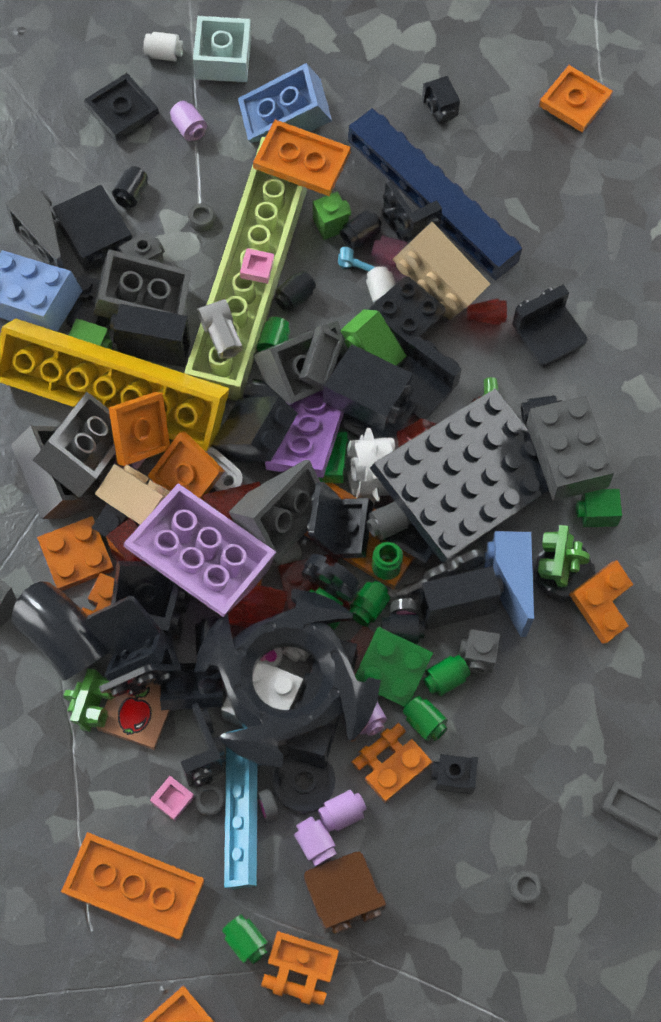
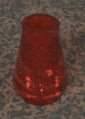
(489, 311)

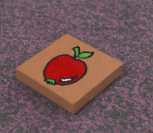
(137, 717)

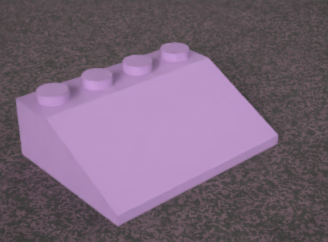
(201, 550)

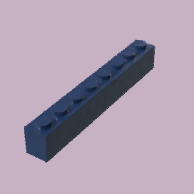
(425, 183)

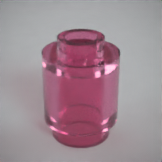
(387, 249)

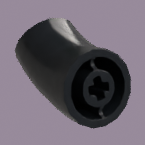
(57, 628)

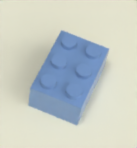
(36, 291)

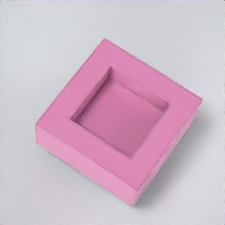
(257, 266)
(172, 798)

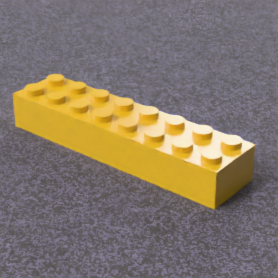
(69, 367)

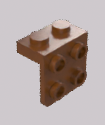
(344, 893)

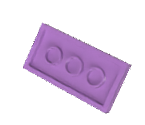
(309, 436)

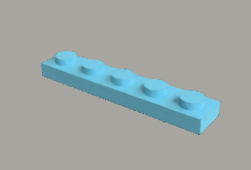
(240, 822)

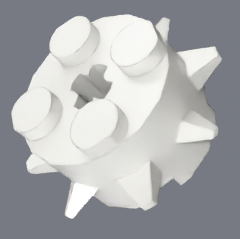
(363, 454)

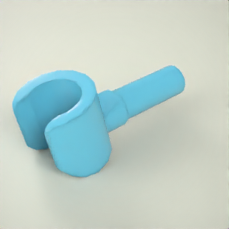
(346, 260)

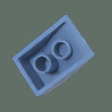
(291, 98)
(512, 559)

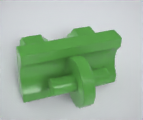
(565, 553)
(86, 700)

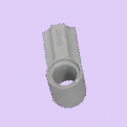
(218, 321)

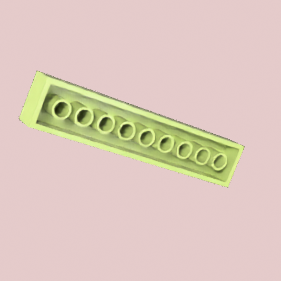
(264, 224)

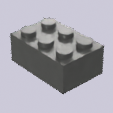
(140, 284)
(79, 446)
(569, 448)

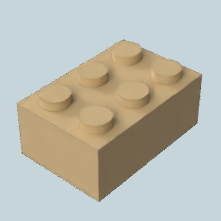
(441, 270)

